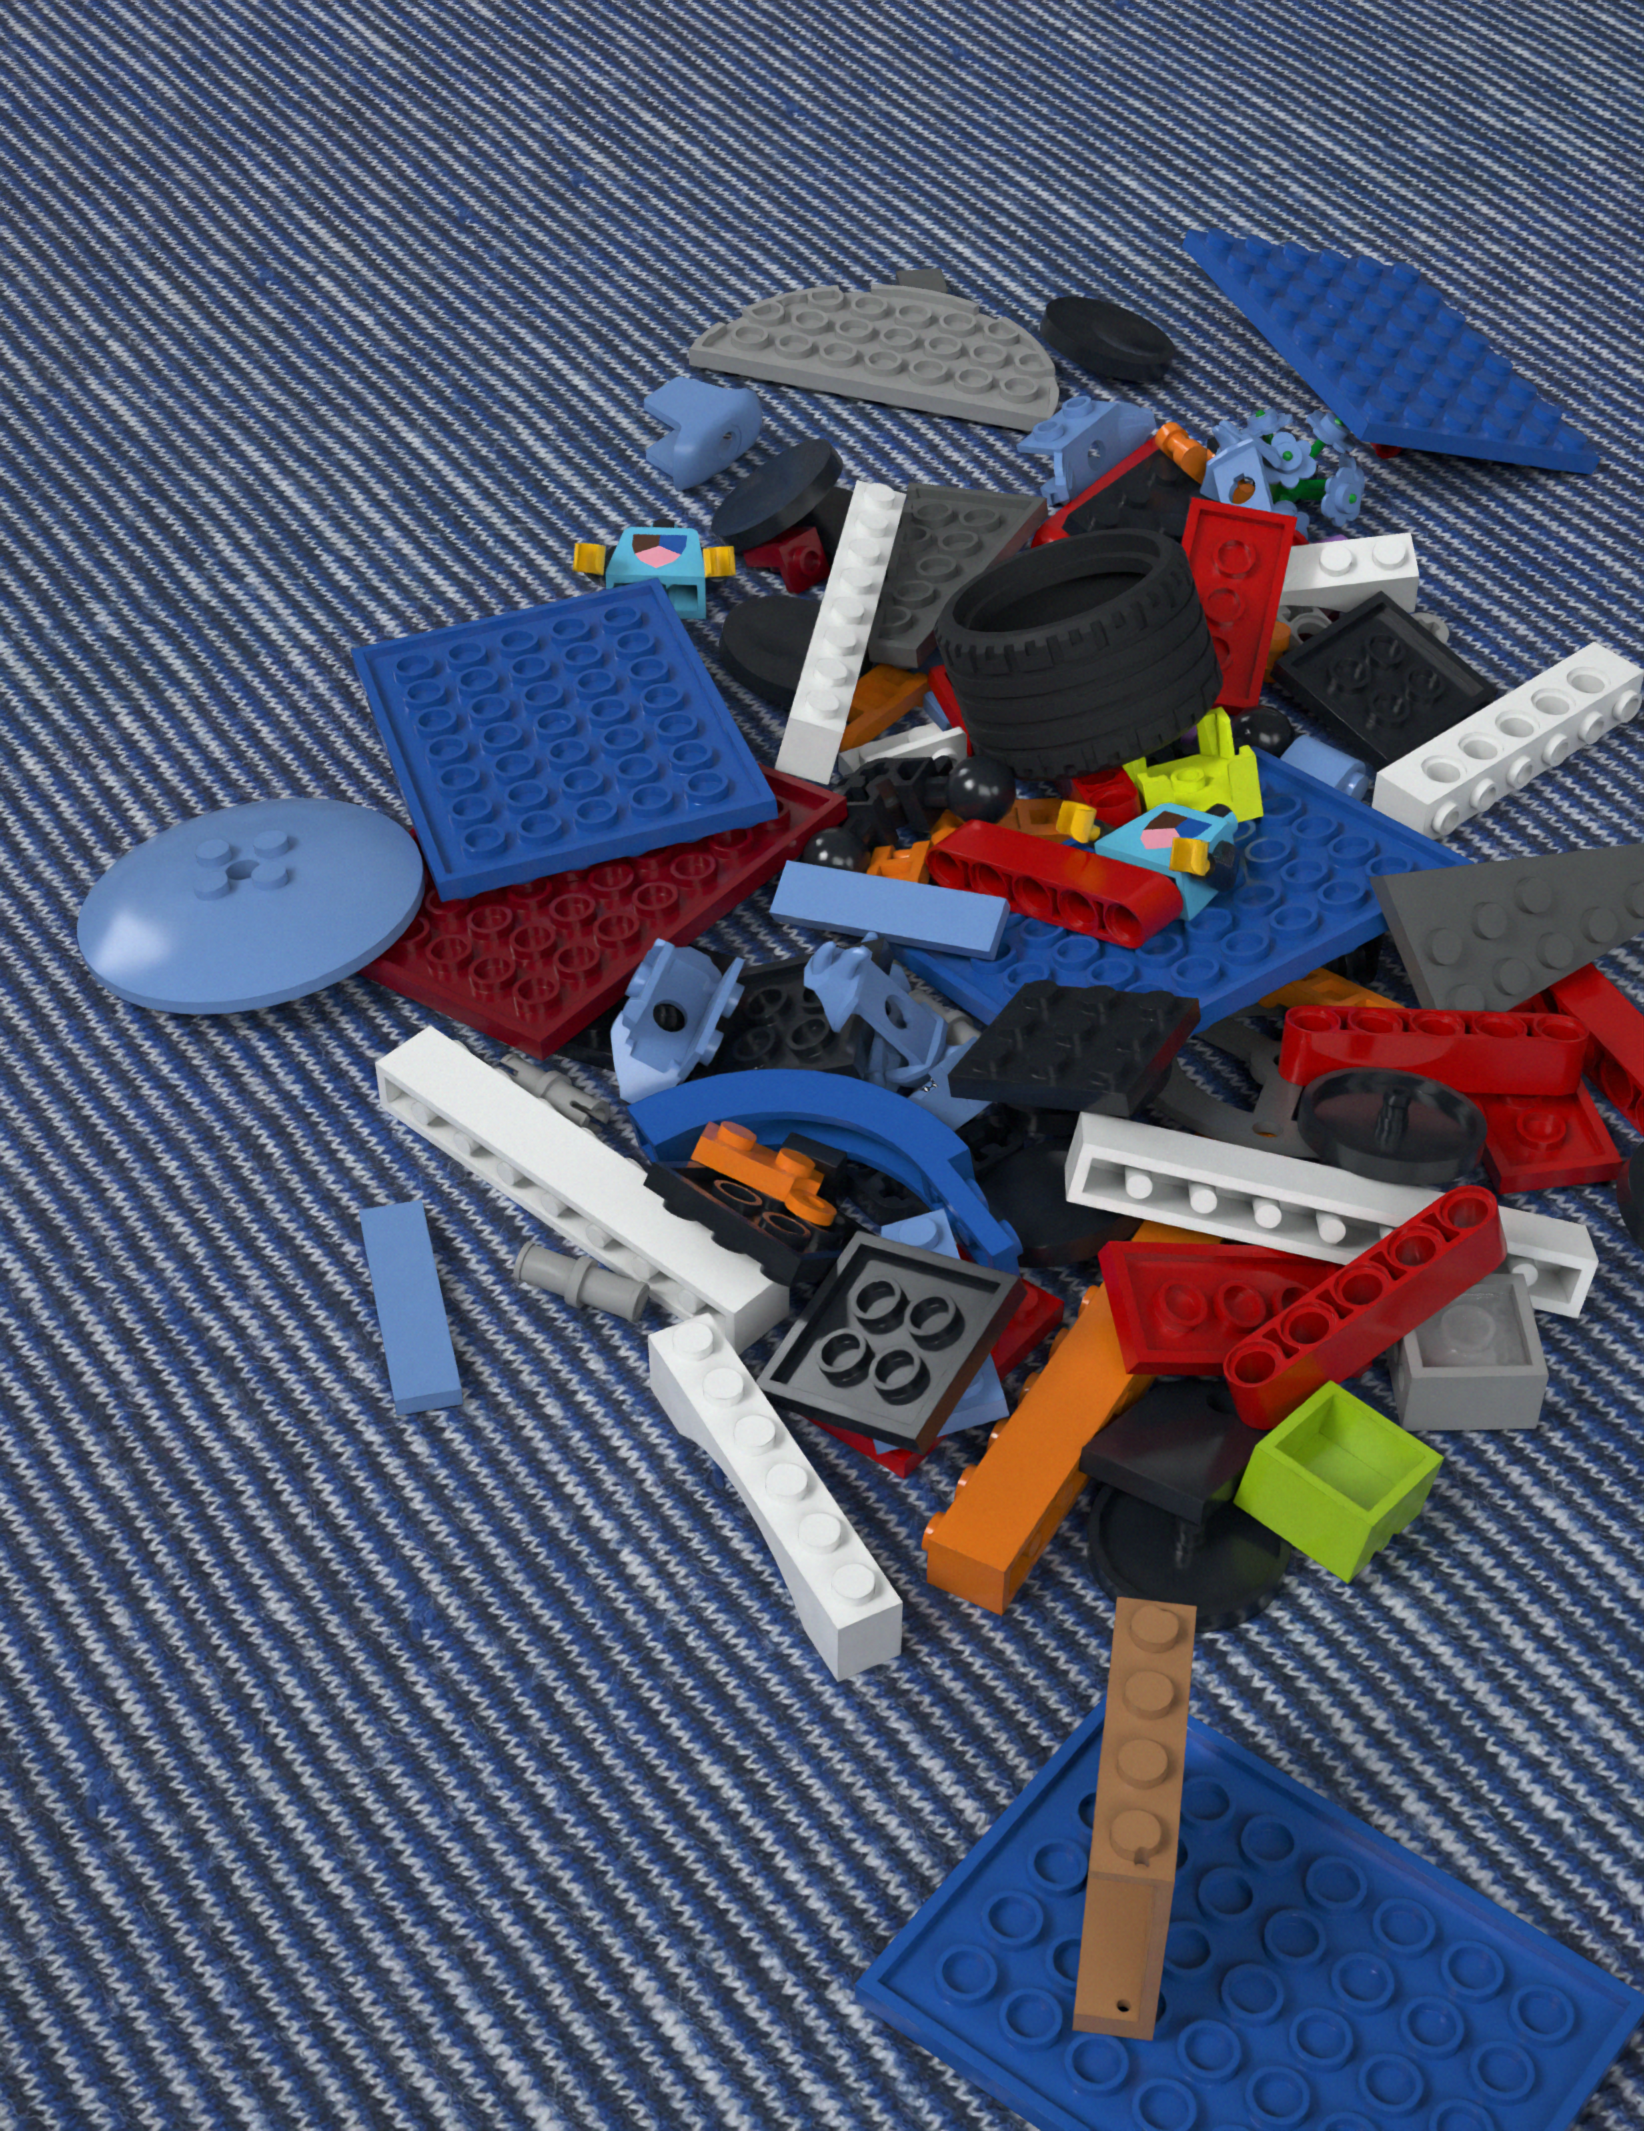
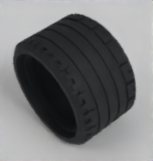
(1080, 654)

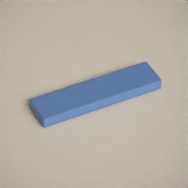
(892, 908)
(410, 1308)

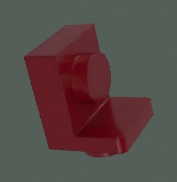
(793, 553)

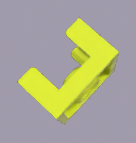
(1204, 778)

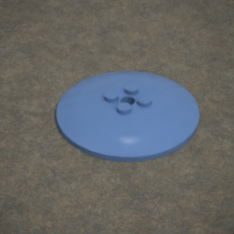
(251, 906)

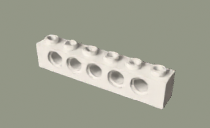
(1509, 742)

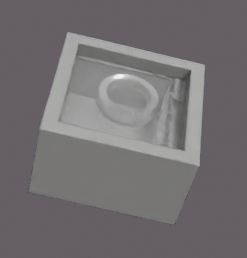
(1472, 1362)

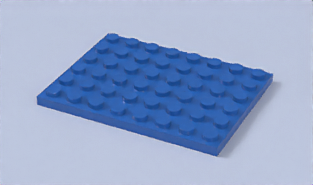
(1389, 353)
(558, 739)
(1293, 908)
(1300, 1978)

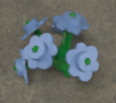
(1291, 480)

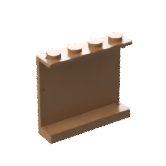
(1135, 1819)

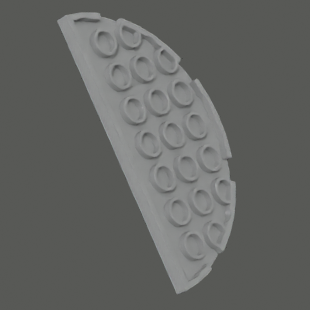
(890, 349)

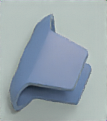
(700, 420)

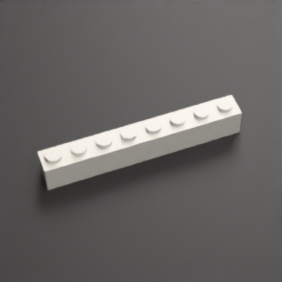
(841, 634)
(574, 1184)
(1295, 1203)

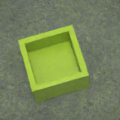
(1338, 1480)

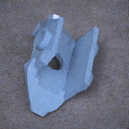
(1072, 430)
(656, 1059)

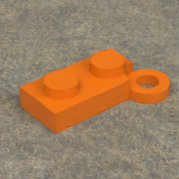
(782, 1175)

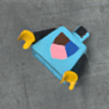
(664, 554)
(1177, 841)

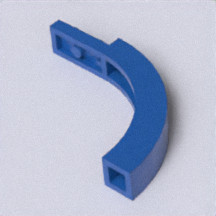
(844, 1114)

